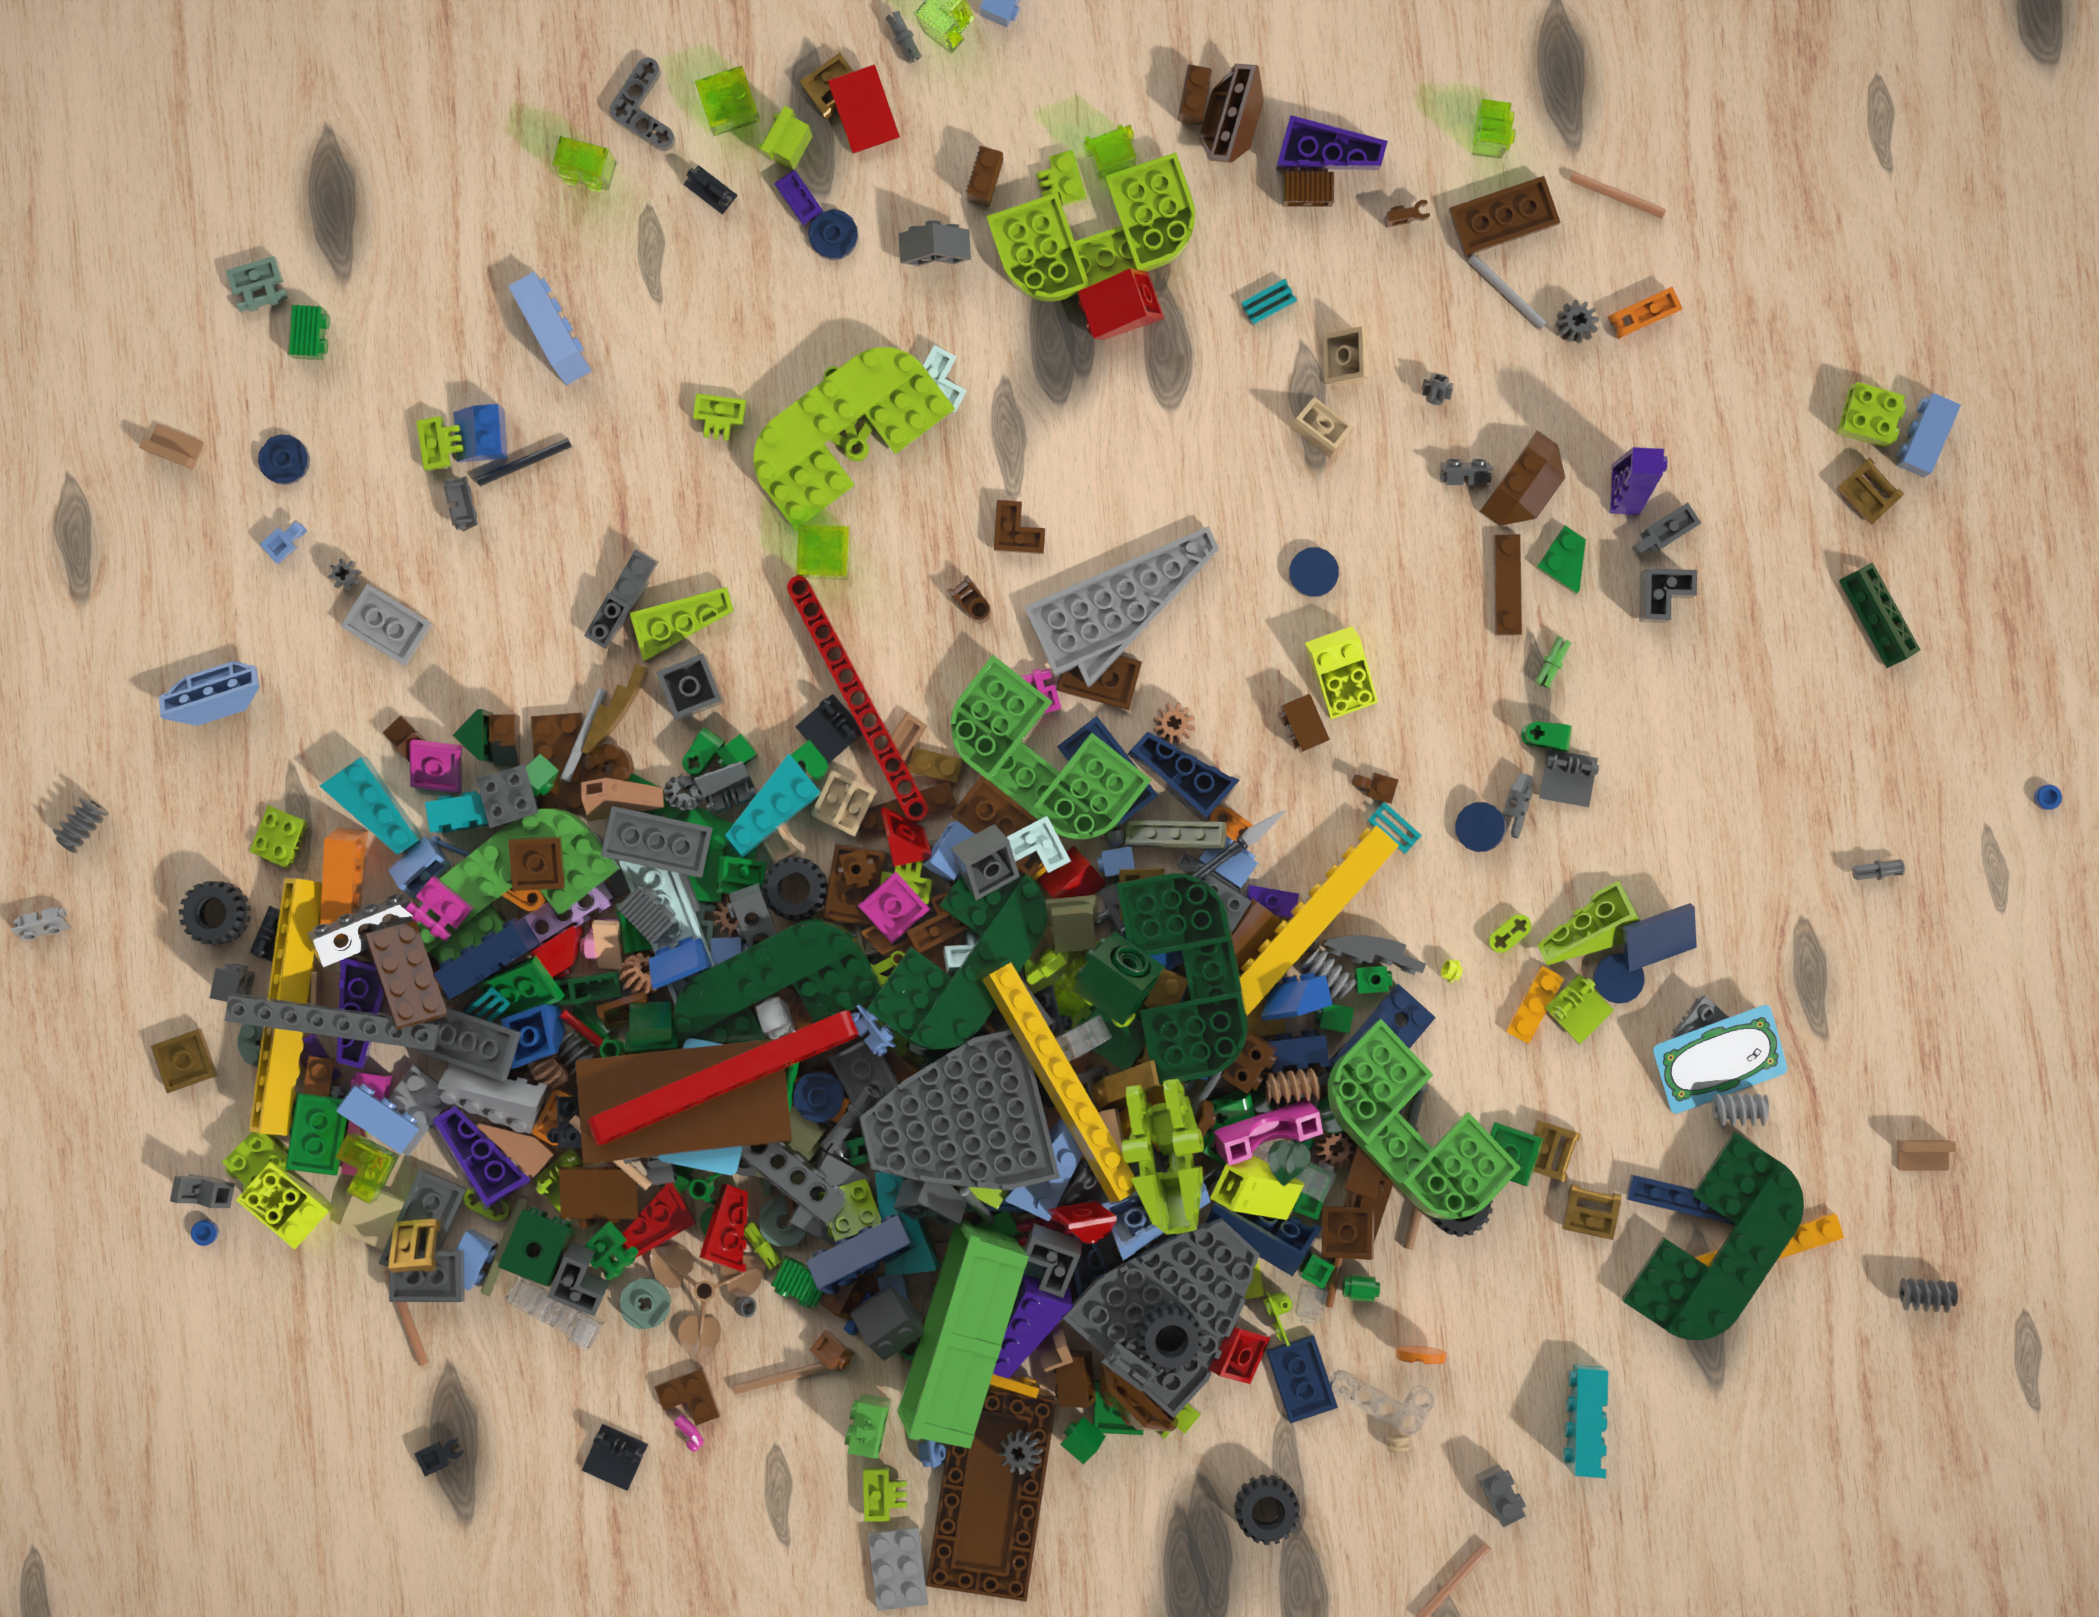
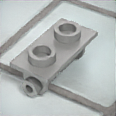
(52, 922)

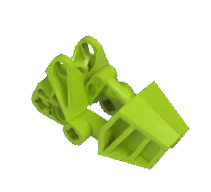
(1173, 1196)

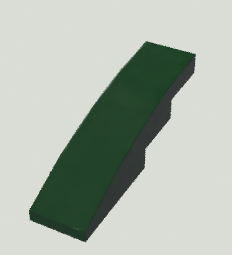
(589, 988)

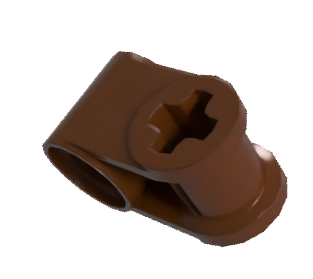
(969, 596)

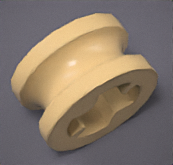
(1398, 1443)

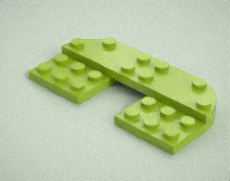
(1051, 266)
(792, 450)

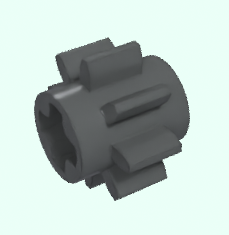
(1437, 389)
(350, 578)

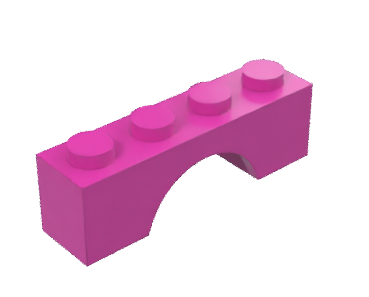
(381, 1085)
(1295, 1122)

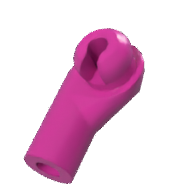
(690, 1430)

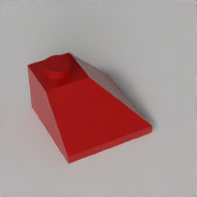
(560, 952)
(1085, 1220)
(1240, 1355)

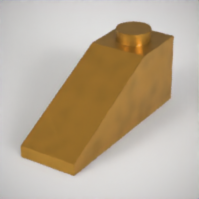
(1111, 1091)

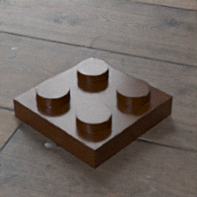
(536, 863)
(1348, 1232)

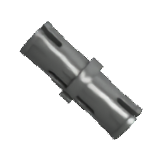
(903, 37)

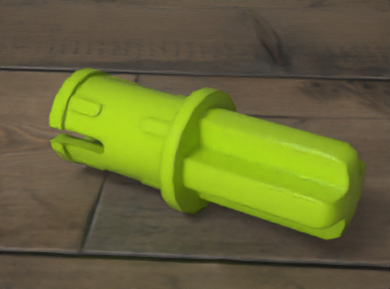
(761, 1246)

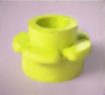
(1451, 970)

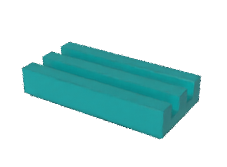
(1287, 292)
(1410, 842)
(497, 998)

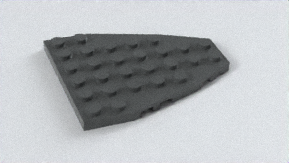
(965, 1121)
(1196, 1268)

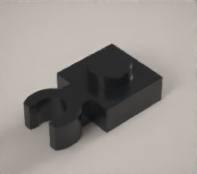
(436, 1457)

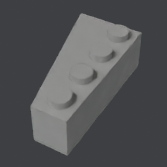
(501, 1102)

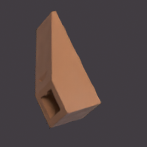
(602, 794)
(525, 1149)

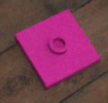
(436, 766)
(894, 907)

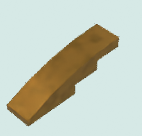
(607, 718)

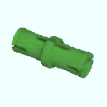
(1553, 662)

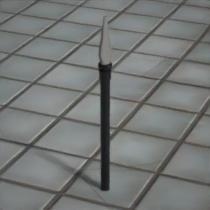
(1252, 835)

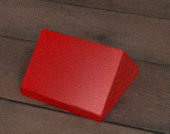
(905, 839)
(1073, 878)

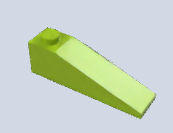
(1593, 927)

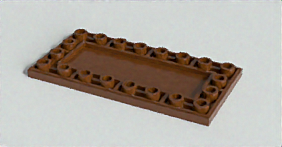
(738, 1118)
(984, 1510)

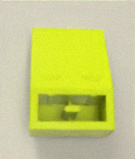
(1341, 672)
(1254, 1190)
(284, 1204)

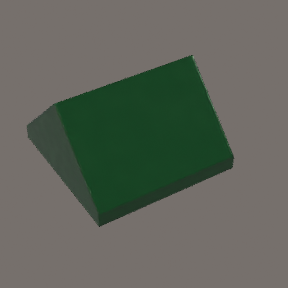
(475, 735)

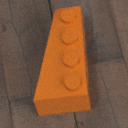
(342, 874)

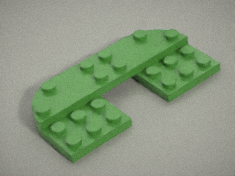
(989, 732)
(487, 876)
(1366, 1096)

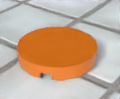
(1421, 1353)

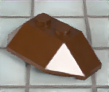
(1232, 114)
(1527, 483)
(1135, 1406)

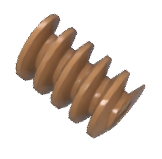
(1291, 1085)

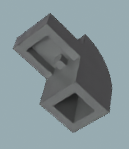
(202, 1190)

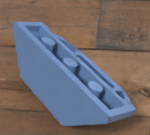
(210, 694)

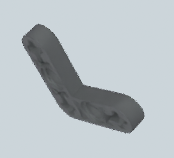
(634, 113)

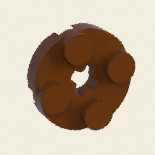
(611, 755)

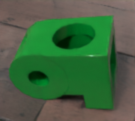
(812, 760)

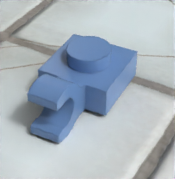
(280, 543)

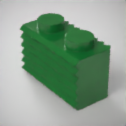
(308, 332)
(796, 1279)

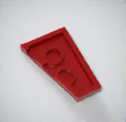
(659, 1220)
(725, 1234)

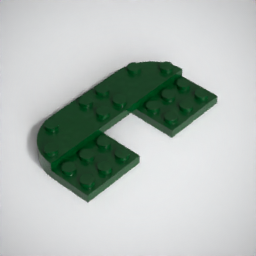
(1190, 916)
(812, 954)
(945, 1010)
(1707, 1300)

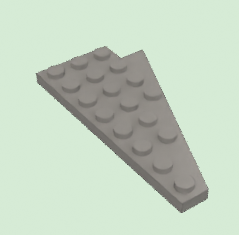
(1106, 613)

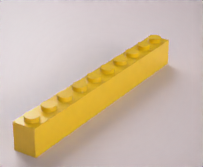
(1314, 914)
(288, 982)
(1061, 1082)

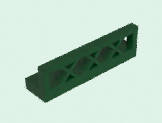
(1878, 616)

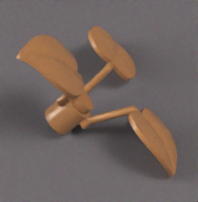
(697, 1333)

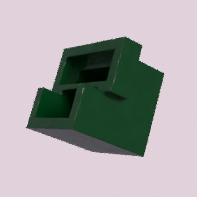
(650, 1028)

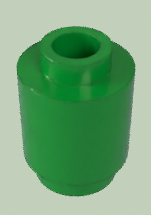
(1361, 1288)

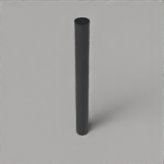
(523, 462)

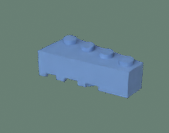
(549, 327)

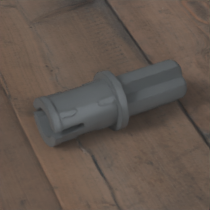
(1878, 870)

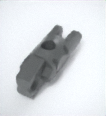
(1521, 795)

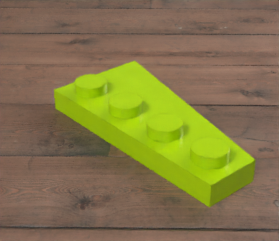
(676, 620)

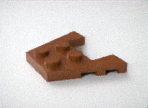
(886, 948)

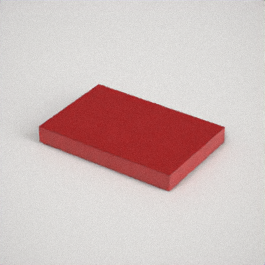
(863, 109)

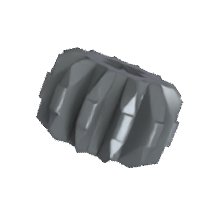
(1587, 321)
(1029, 1451)

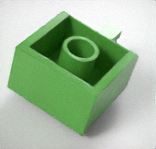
(869, 1425)

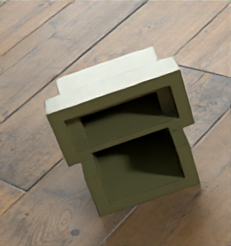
(1072, 922)
(805, 1136)

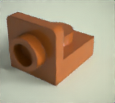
(832, 1352)

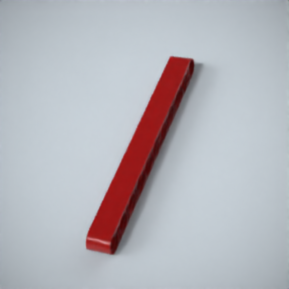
(855, 686)
(722, 1078)

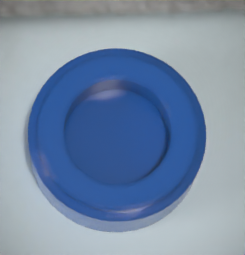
(2048, 797)
(204, 1232)

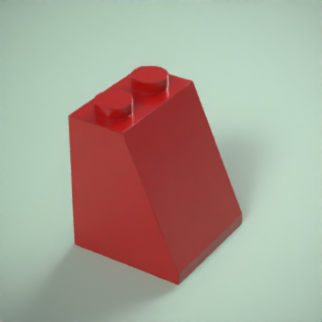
(1120, 304)

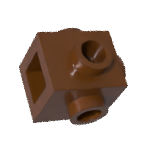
(848, 863)

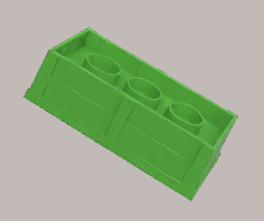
(962, 1335)

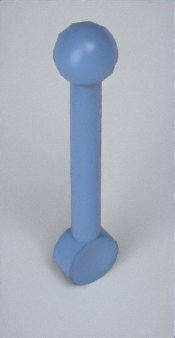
(435, 839)

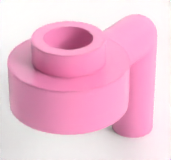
(587, 944)

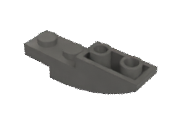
(622, 599)
(1364, 949)

